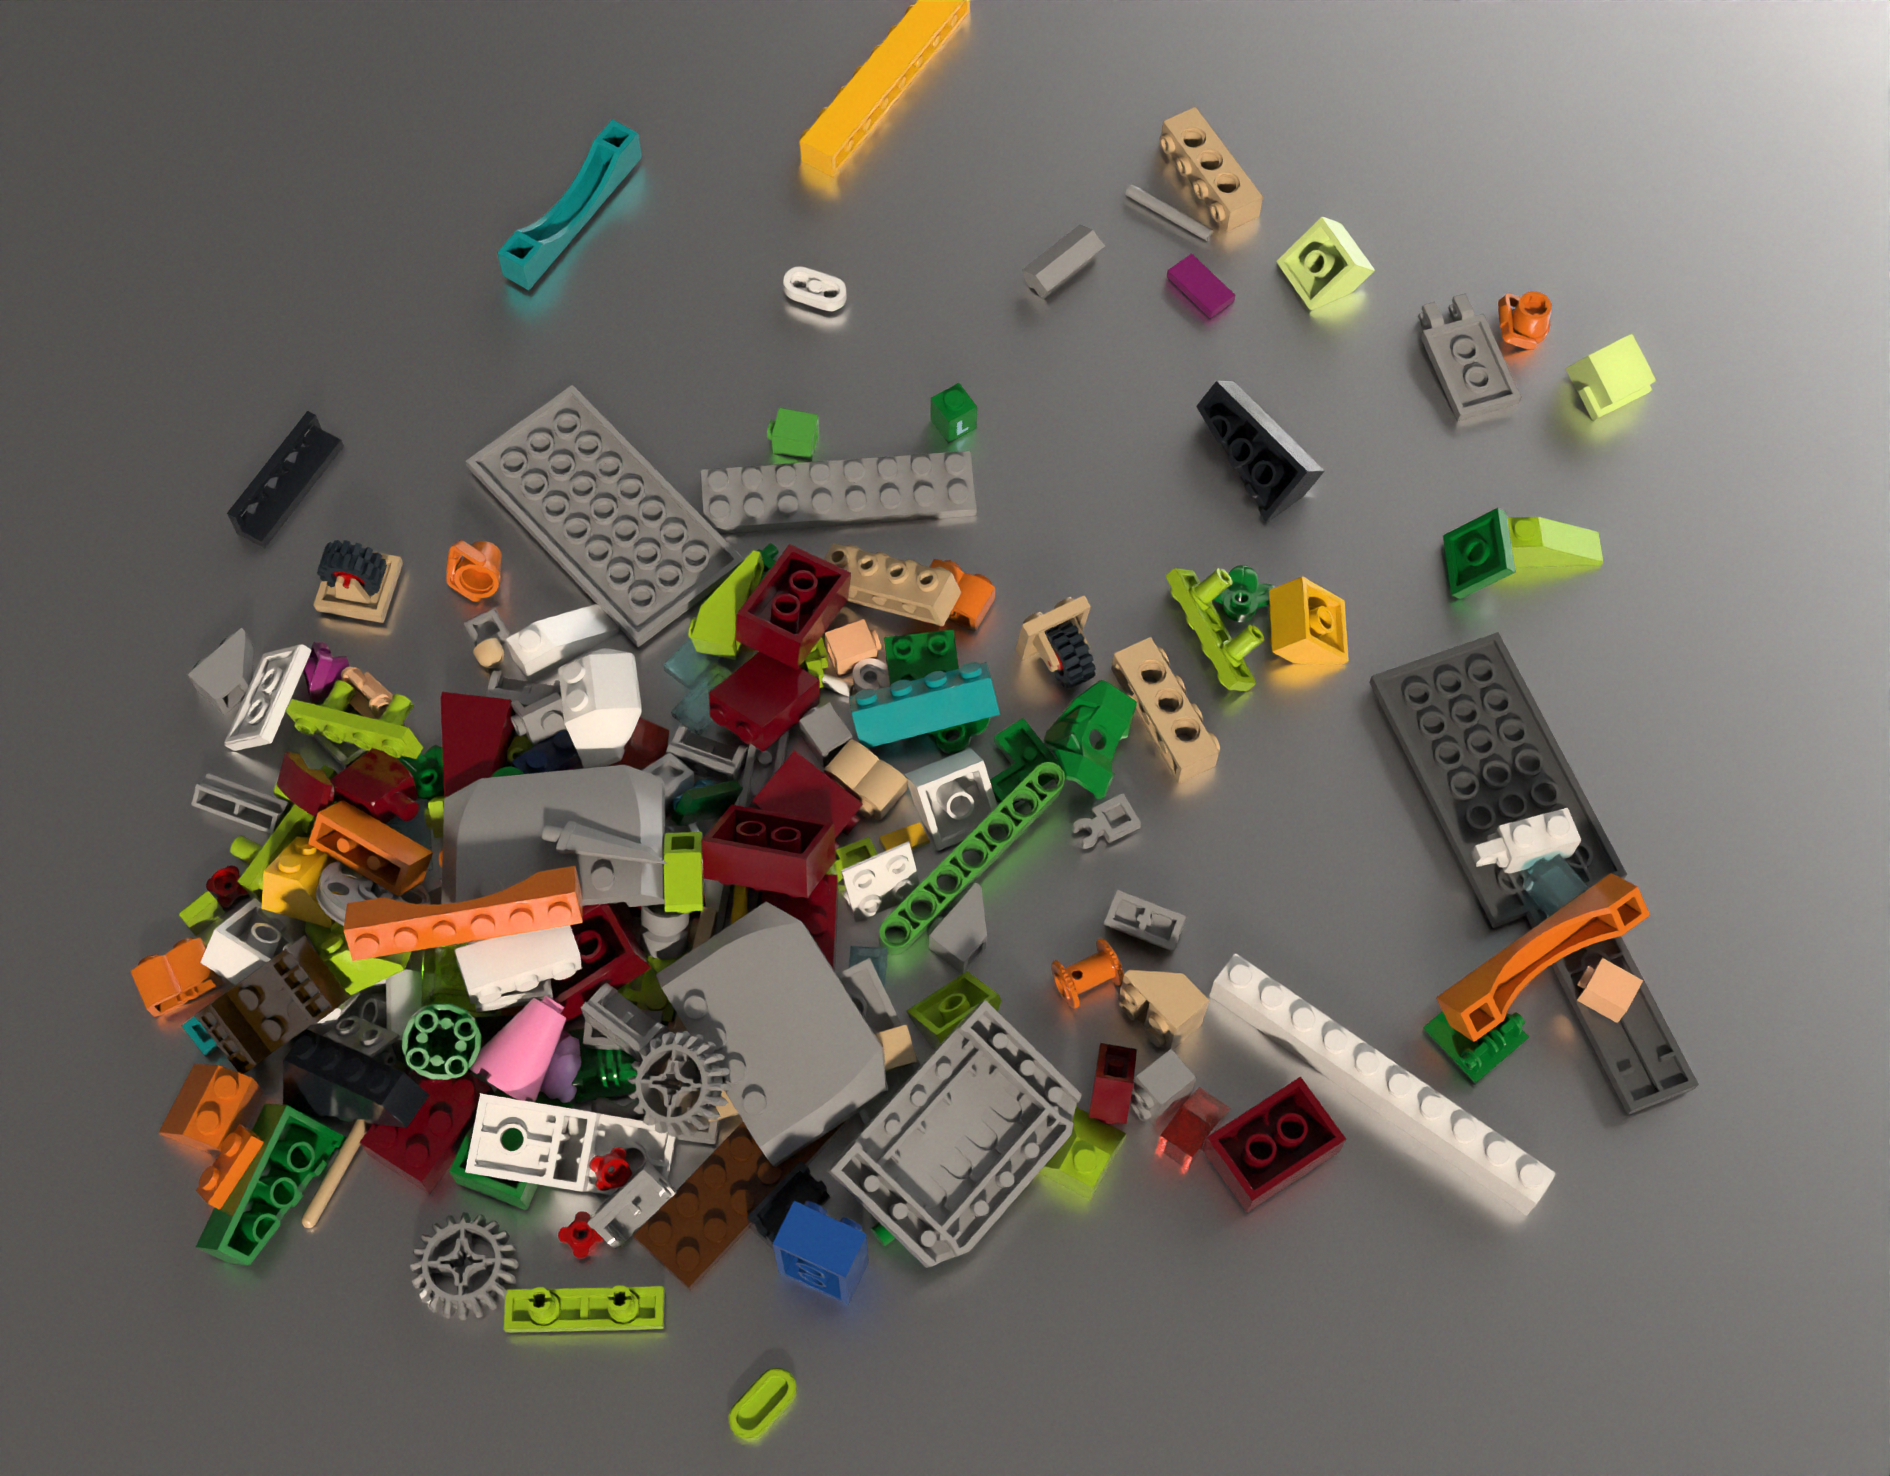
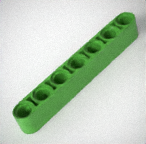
(980, 842)

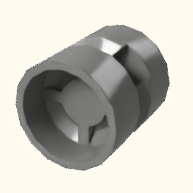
(663, 933)

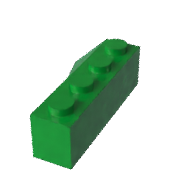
(272, 1184)

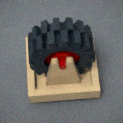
(356, 581)
(1060, 641)

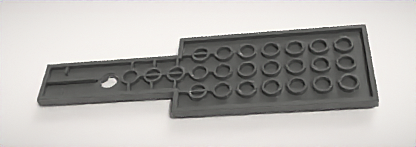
(1495, 762)

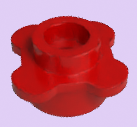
(220, 879)
(617, 1176)
(580, 1246)

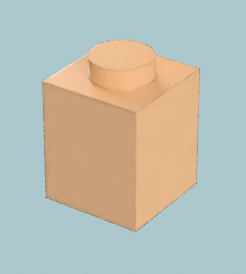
(850, 645)
(1608, 989)

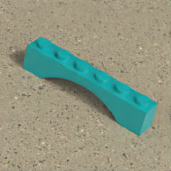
(537, 246)

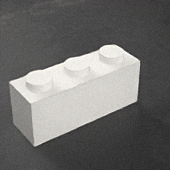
(517, 962)

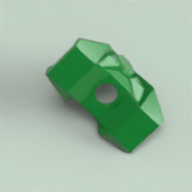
(1099, 709)

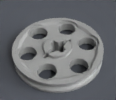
(356, 890)

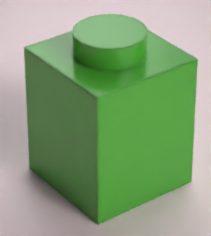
(794, 433)

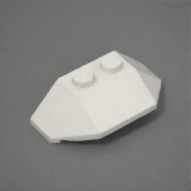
(600, 704)

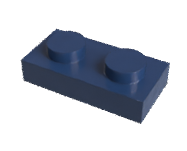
(549, 755)

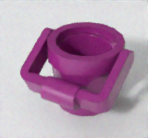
(322, 671)

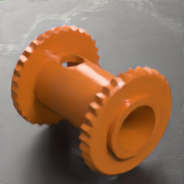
(1089, 972)

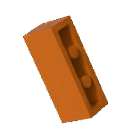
(370, 847)

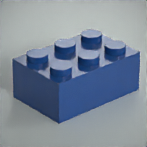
(821, 1250)

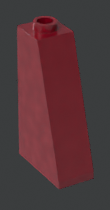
(473, 738)

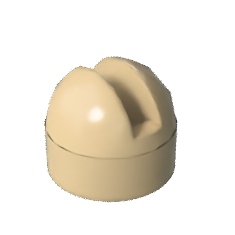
(489, 653)

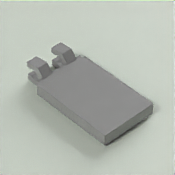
(1467, 360)

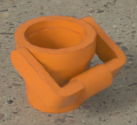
(1527, 322)
(478, 572)

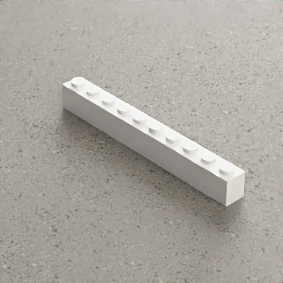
(1382, 1084)

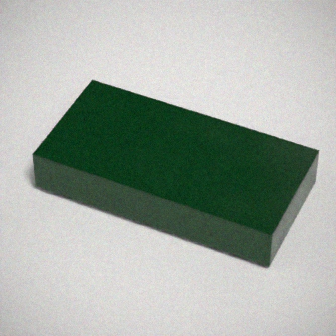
(706, 802)

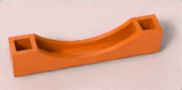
(395, 927)
(1485, 995)

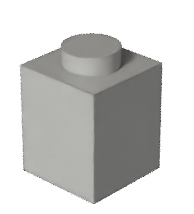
(824, 733)

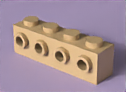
(897, 584)

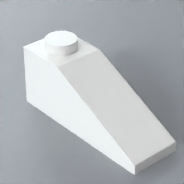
(559, 639)

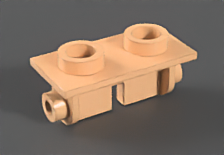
(370, 696)

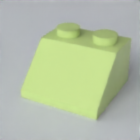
(1325, 264)

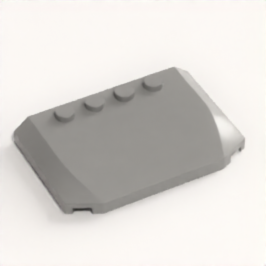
(499, 823)
(785, 1028)
(959, 1138)

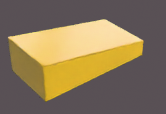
(914, 834)

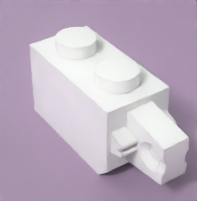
(1526, 841)

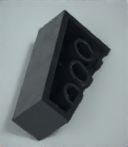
(1266, 457)
(343, 1083)

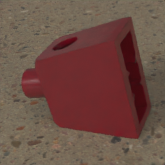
(378, 787)

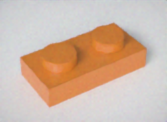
(235, 1157)

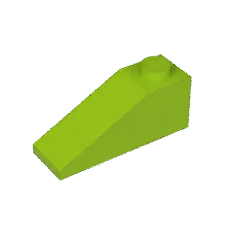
(1552, 543)
(715, 626)

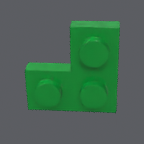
(1025, 753)

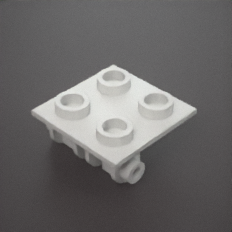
(880, 881)

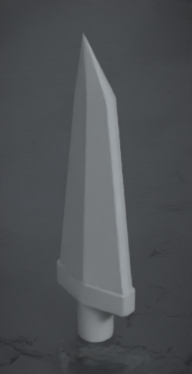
(591, 842)

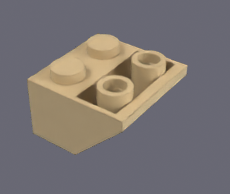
(1163, 1004)

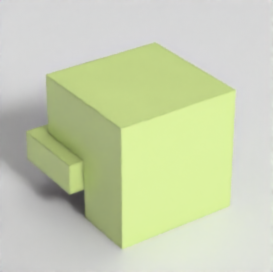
(1611, 377)

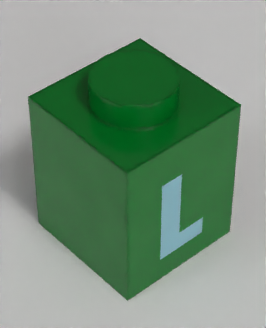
(953, 413)

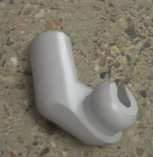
(604, 1106)

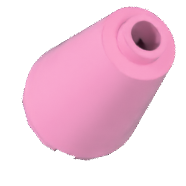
(522, 1050)

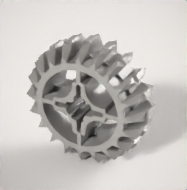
(673, 1114)
(447, 1265)

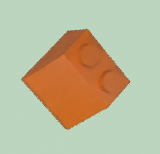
(211, 1107)

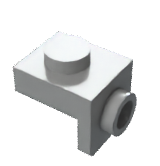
(539, 719)

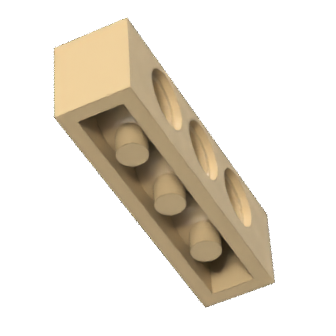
(1210, 169)
(1182, 757)

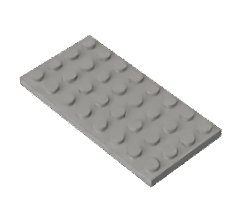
(605, 515)

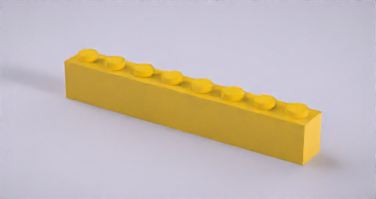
(879, 82)

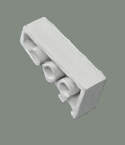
(249, 942)

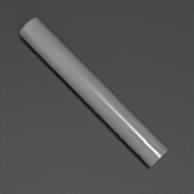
(1169, 212)

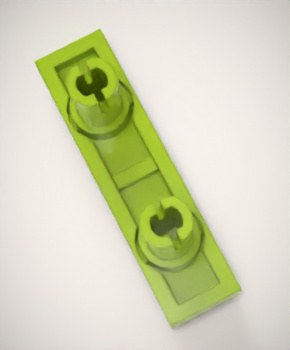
(1203, 618)
(365, 732)
(294, 824)
(584, 1309)

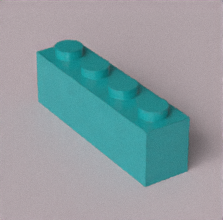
(924, 704)

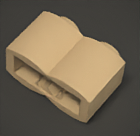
(867, 779)

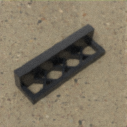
(286, 481)

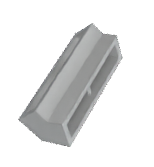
(1062, 259)
(240, 803)

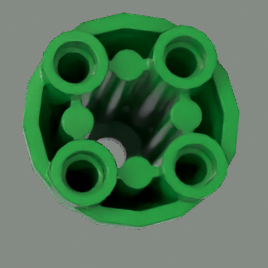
(444, 1051)

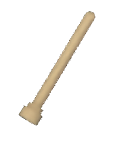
(339, 1167)

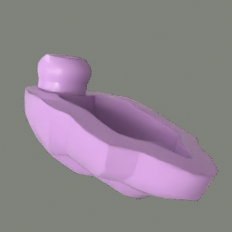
(563, 1069)

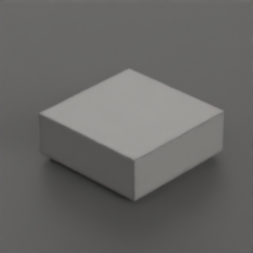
(487, 626)

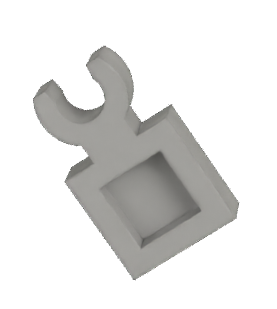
(1112, 819)

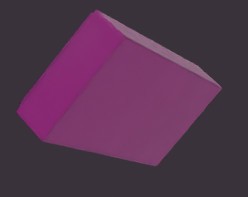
(1200, 285)

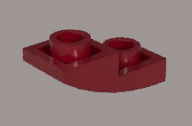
(305, 786)

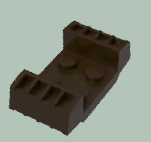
(272, 1005)

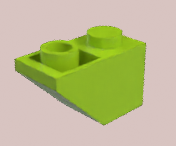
(683, 872)

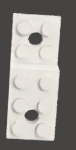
(557, 1143)

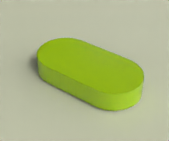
(762, 1404)

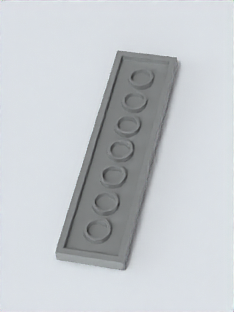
(839, 492)

